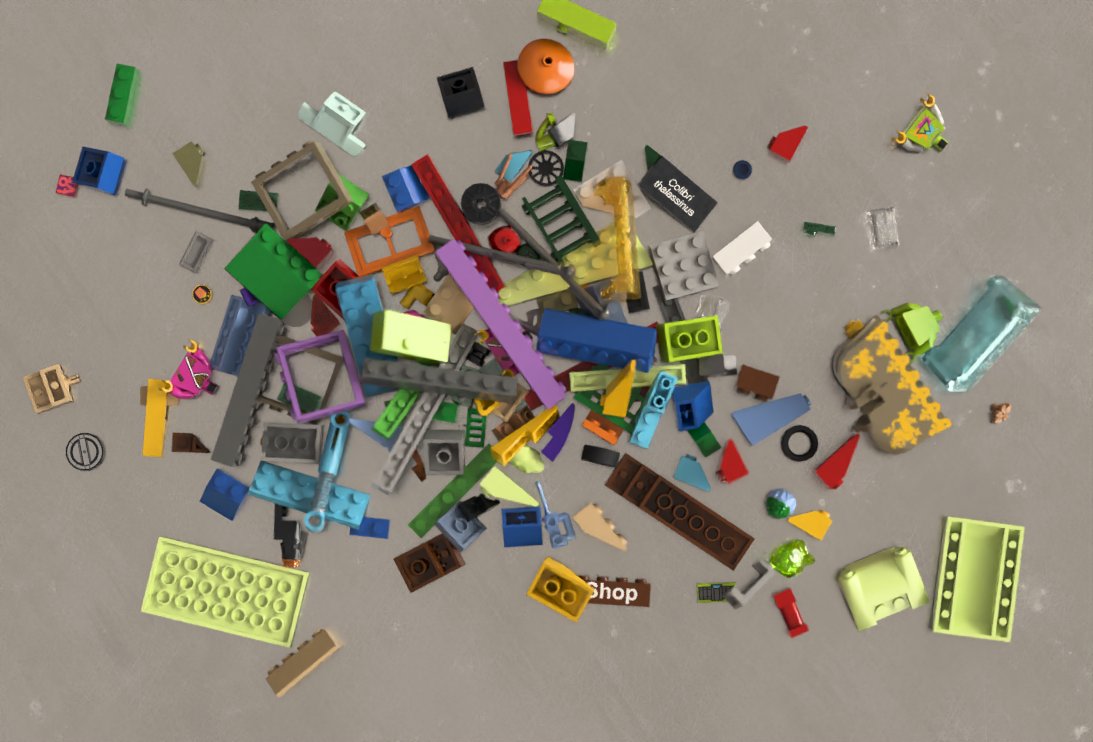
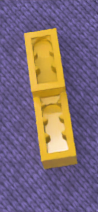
(155, 419)
(532, 431)

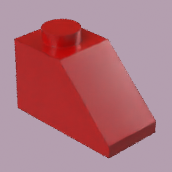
(786, 143)

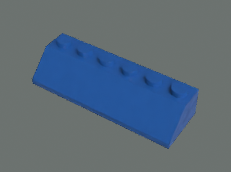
(596, 340)

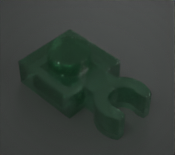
(813, 229)

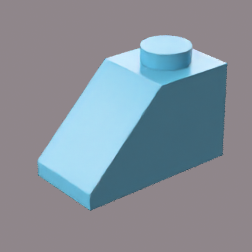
(691, 473)

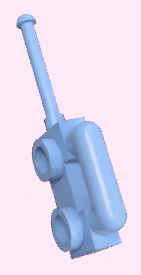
(551, 520)

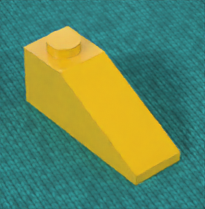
(618, 392)

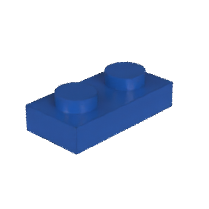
(372, 528)

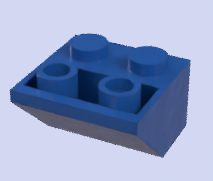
(692, 405)
(522, 526)

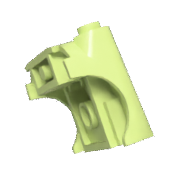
(882, 586)

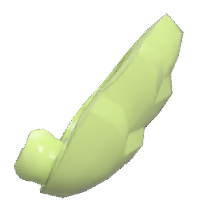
(528, 460)

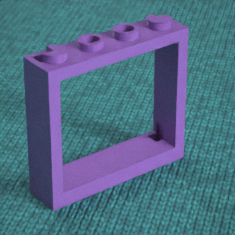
(339, 336)

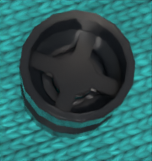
(478, 354)

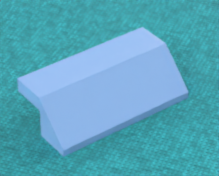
(235, 335)

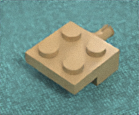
(49, 388)

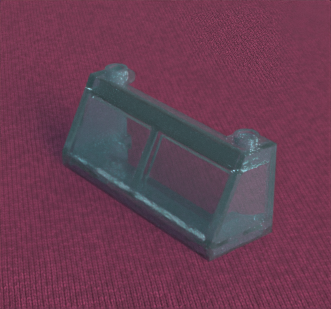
(982, 335)

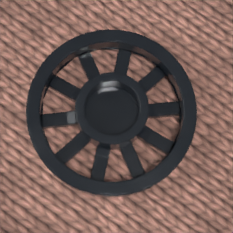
(546, 167)

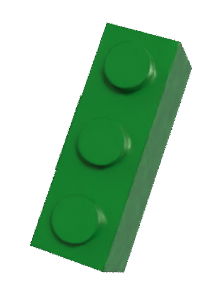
(121, 94)

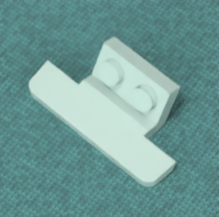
(335, 122)

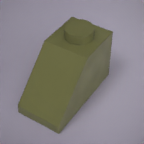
(191, 161)

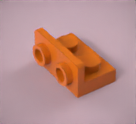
(602, 427)

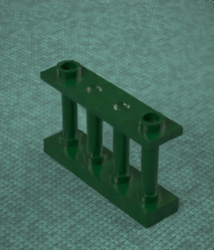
(569, 205)

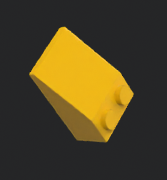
(560, 589)

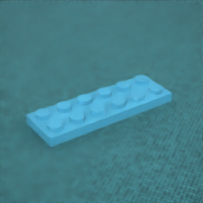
(297, 492)

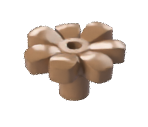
(1000, 412)

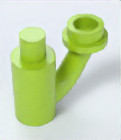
(545, 142)

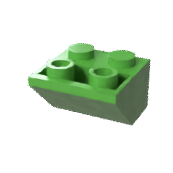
(347, 215)

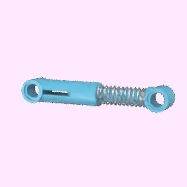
(327, 468)

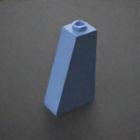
(767, 418)

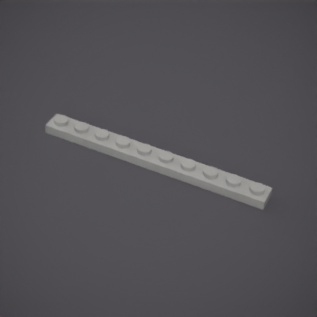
(422, 415)

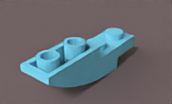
(652, 408)

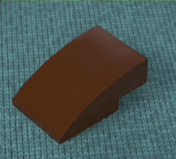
(428, 562)

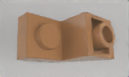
(514, 423)

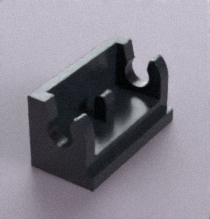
(641, 304)

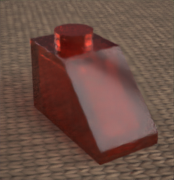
(322, 318)

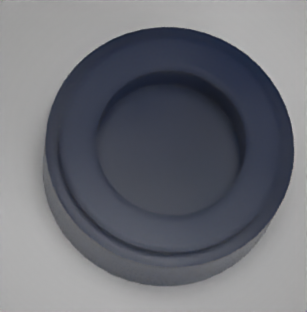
(742, 170)

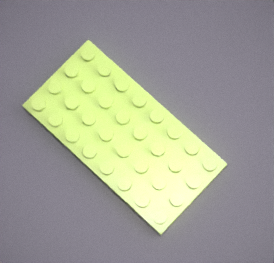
(224, 591)

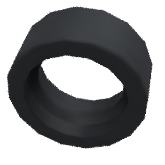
(785, 446)
(600, 456)

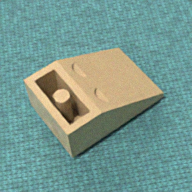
(593, 524)

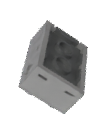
(291, 443)

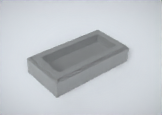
(196, 252)

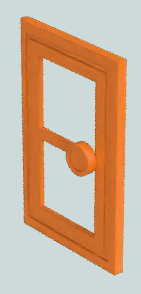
(365, 269)

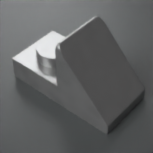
(717, 365)

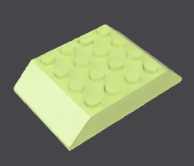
(977, 579)

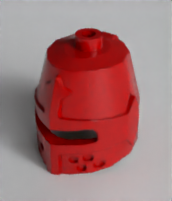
(504, 239)

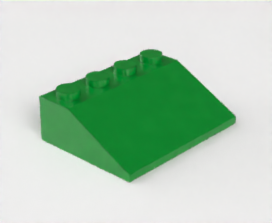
(273, 271)

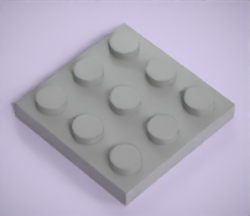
(683, 266)

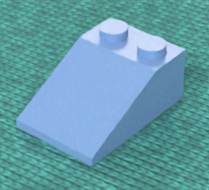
(365, 426)

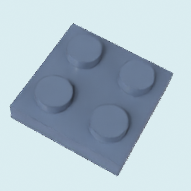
(457, 528)

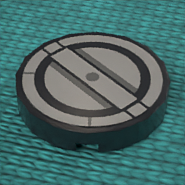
(85, 451)

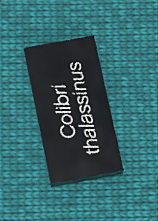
(677, 193)

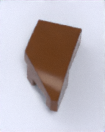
(187, 443)
(419, 469)

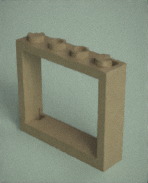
(321, 215)
(277, 406)

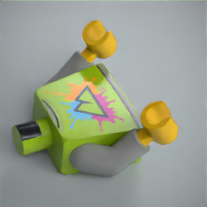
(923, 129)

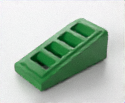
(468, 426)

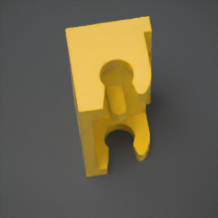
(404, 274)

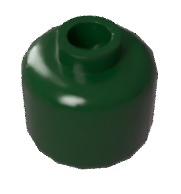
(527, 248)

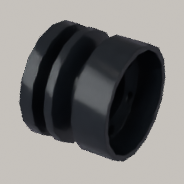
(485, 214)

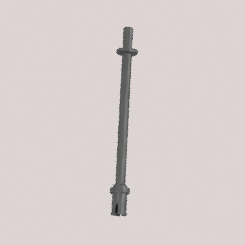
(254, 223)

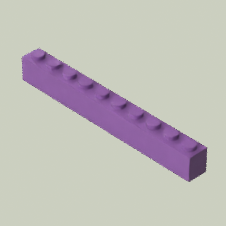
(500, 323)

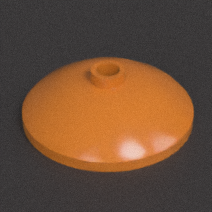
(538, 74)

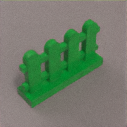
(585, 396)

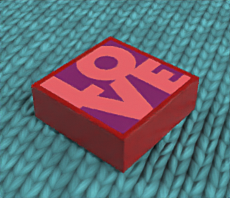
(66, 187)

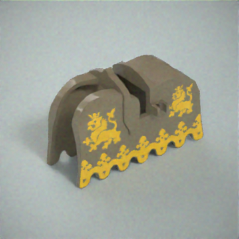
(900, 408)

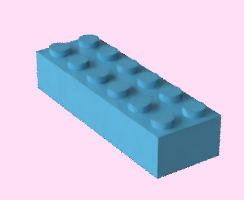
(358, 302)

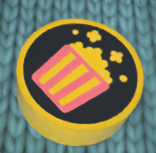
(202, 294)

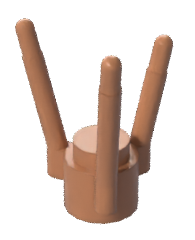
(505, 187)

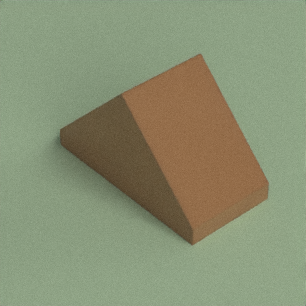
(374, 219)

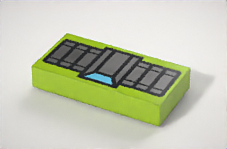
(713, 591)

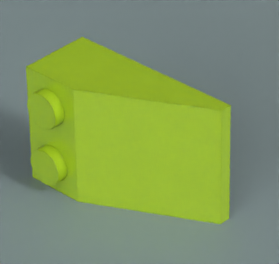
(689, 338)

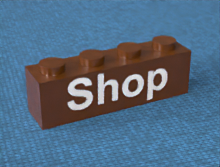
(619, 591)

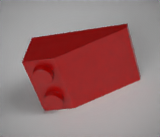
(836, 465)

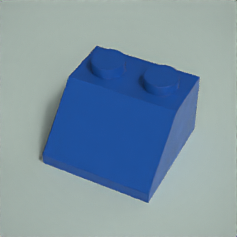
(98, 170)
(405, 188)
(225, 494)

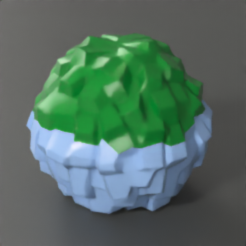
(780, 503)

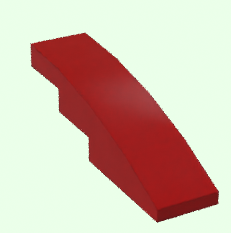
(517, 99)

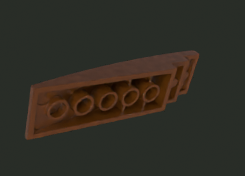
(679, 511)

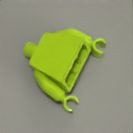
(917, 326)

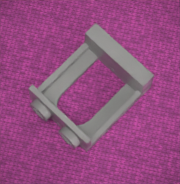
(739, 599)

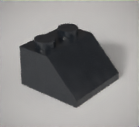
(460, 92)

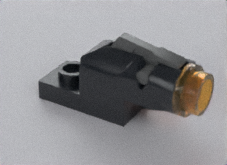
(292, 537)

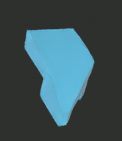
(517, 161)

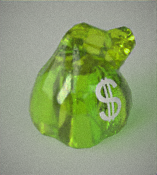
(791, 558)

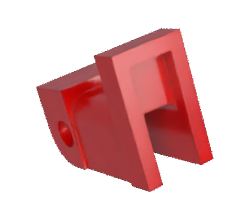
(790, 614)

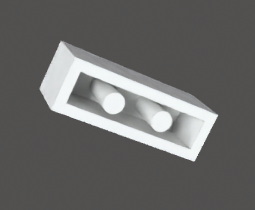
(742, 249)

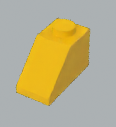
(812, 522)

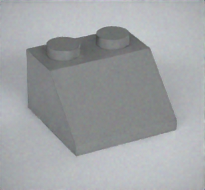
(444, 452)

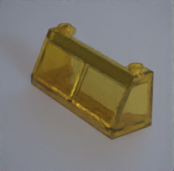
(619, 193)

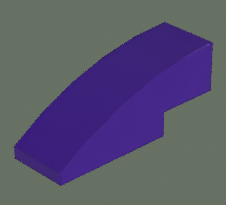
(560, 433)

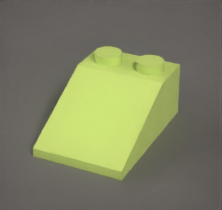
(502, 487)

